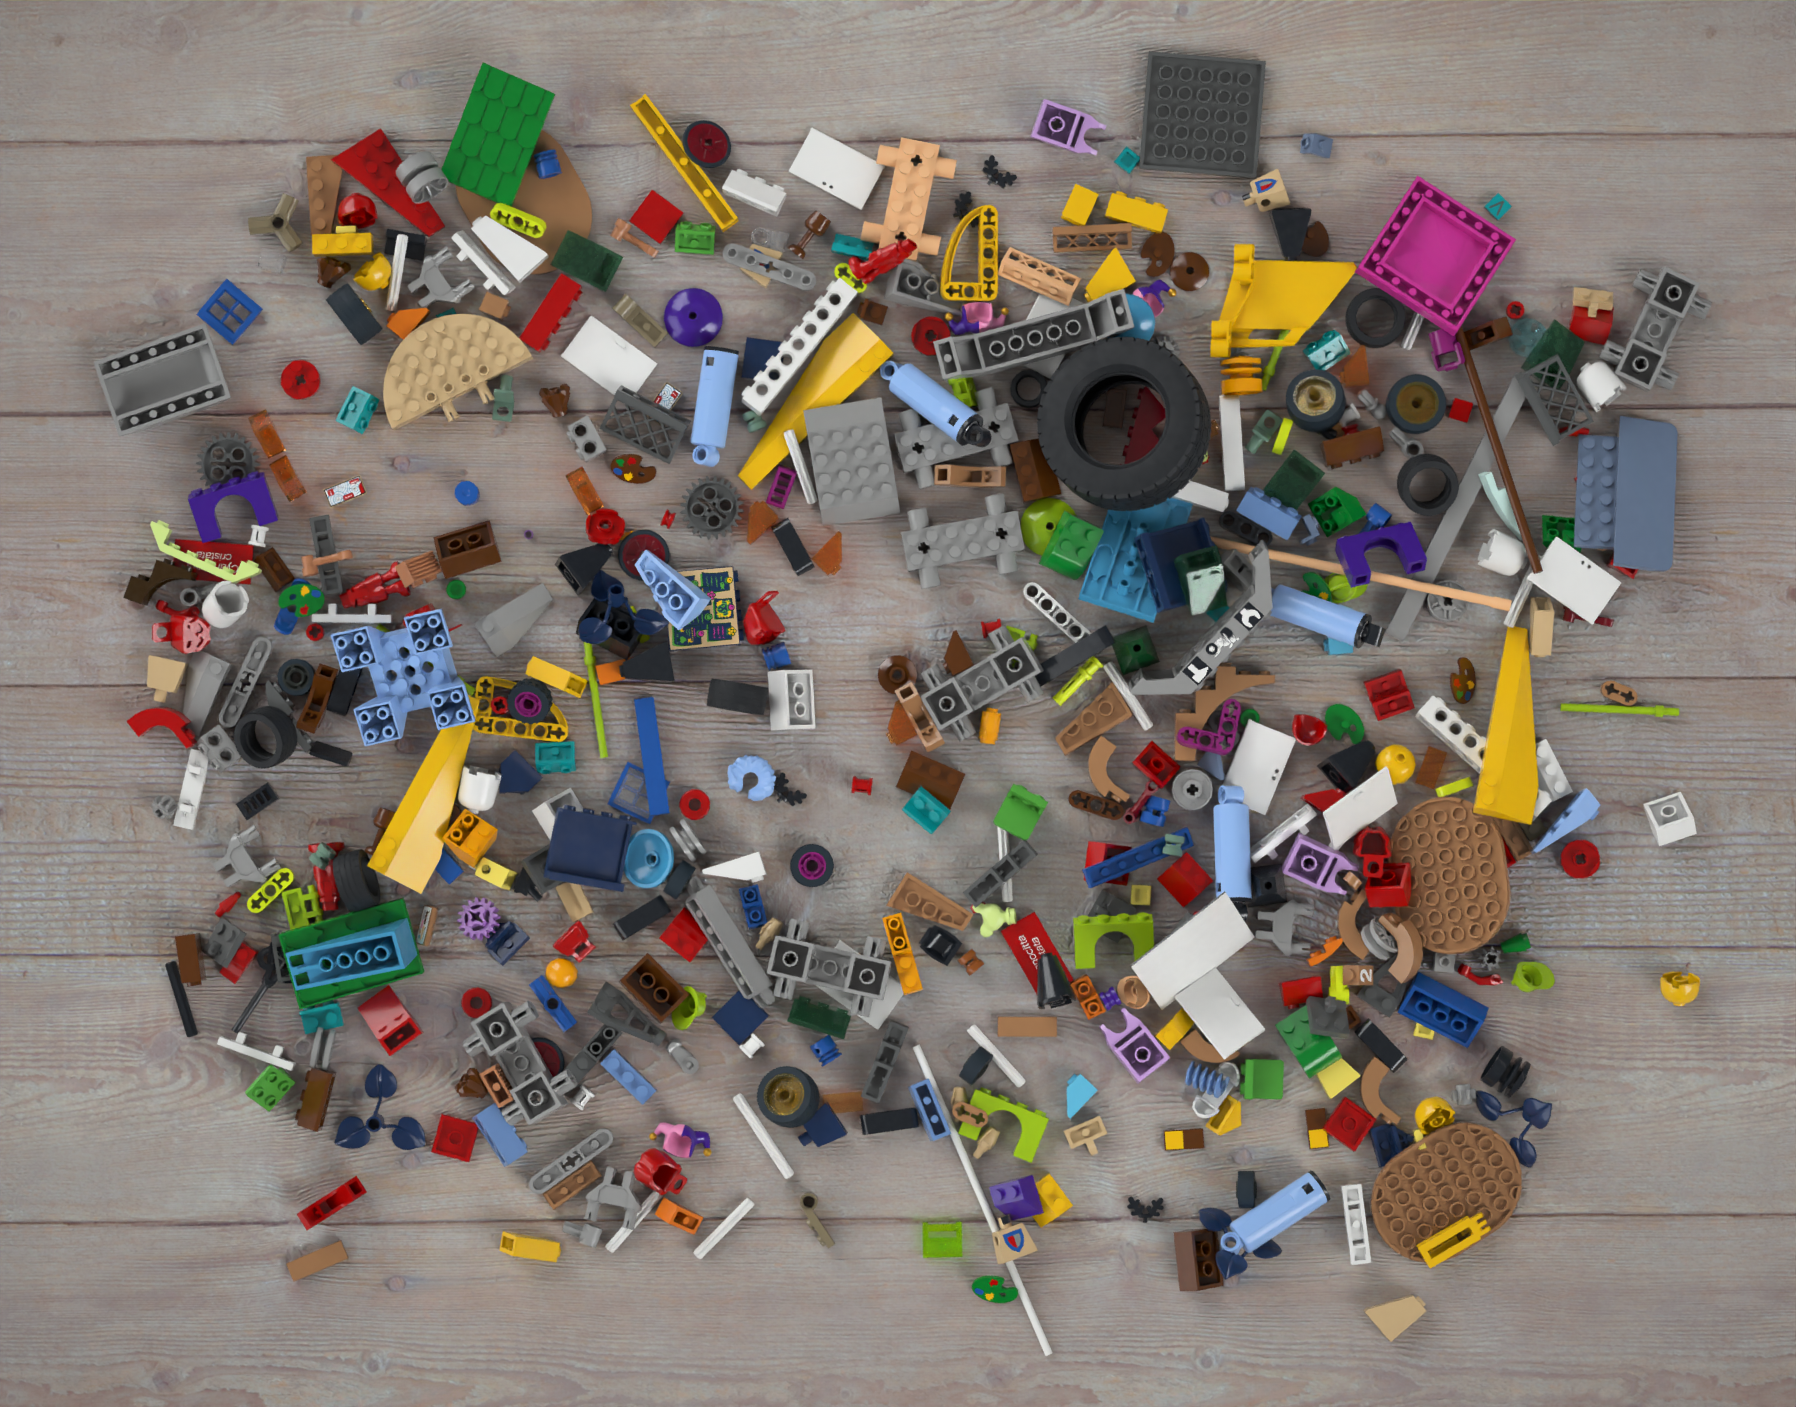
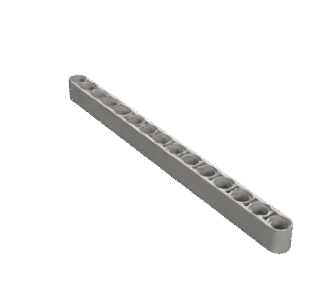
(1456, 514)

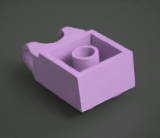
(1072, 129)
(1322, 869)
(1135, 1039)

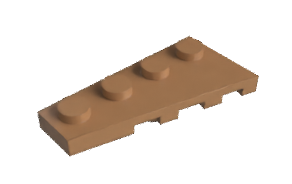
(323, 192)
(1099, 717)
(923, 901)

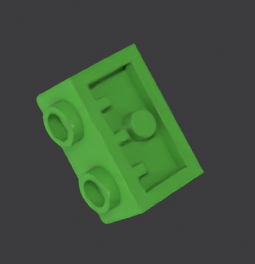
(695, 238)

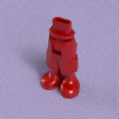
(881, 260)
(373, 590)
(325, 878)

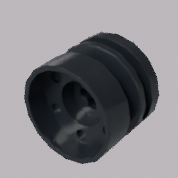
(1504, 1071)

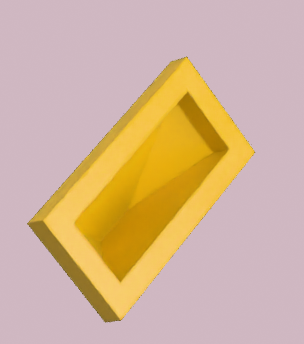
(1227, 1118)

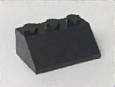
(623, 637)

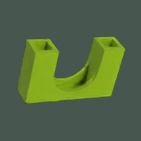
(1090, 929)
(1031, 1122)

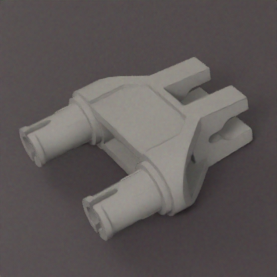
(436, 283)
(242, 861)
(1282, 927)
(615, 1195)

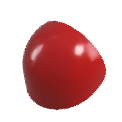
(1308, 729)

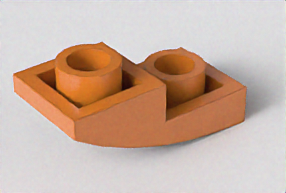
(610, 672)
(1329, 947)
(1087, 996)

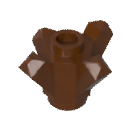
(330, 271)
(556, 399)
(471, 1085)

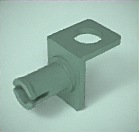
(504, 398)
(1262, 432)

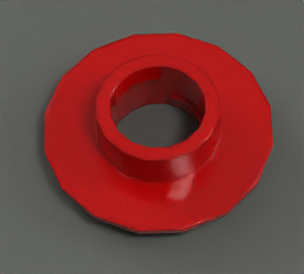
(687, 811)
(472, 993)

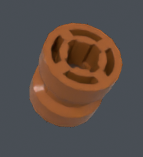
(973, 965)

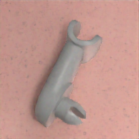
(685, 1060)

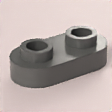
(1226, 726)

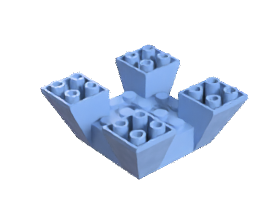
(441, 688)

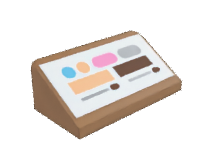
(426, 925)

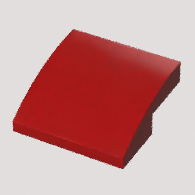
(1389, 694)

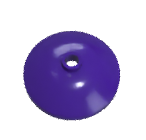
(693, 331)

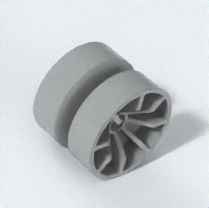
(421, 177)

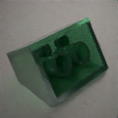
(819, 1017)

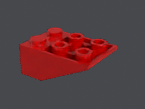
(390, 1020)

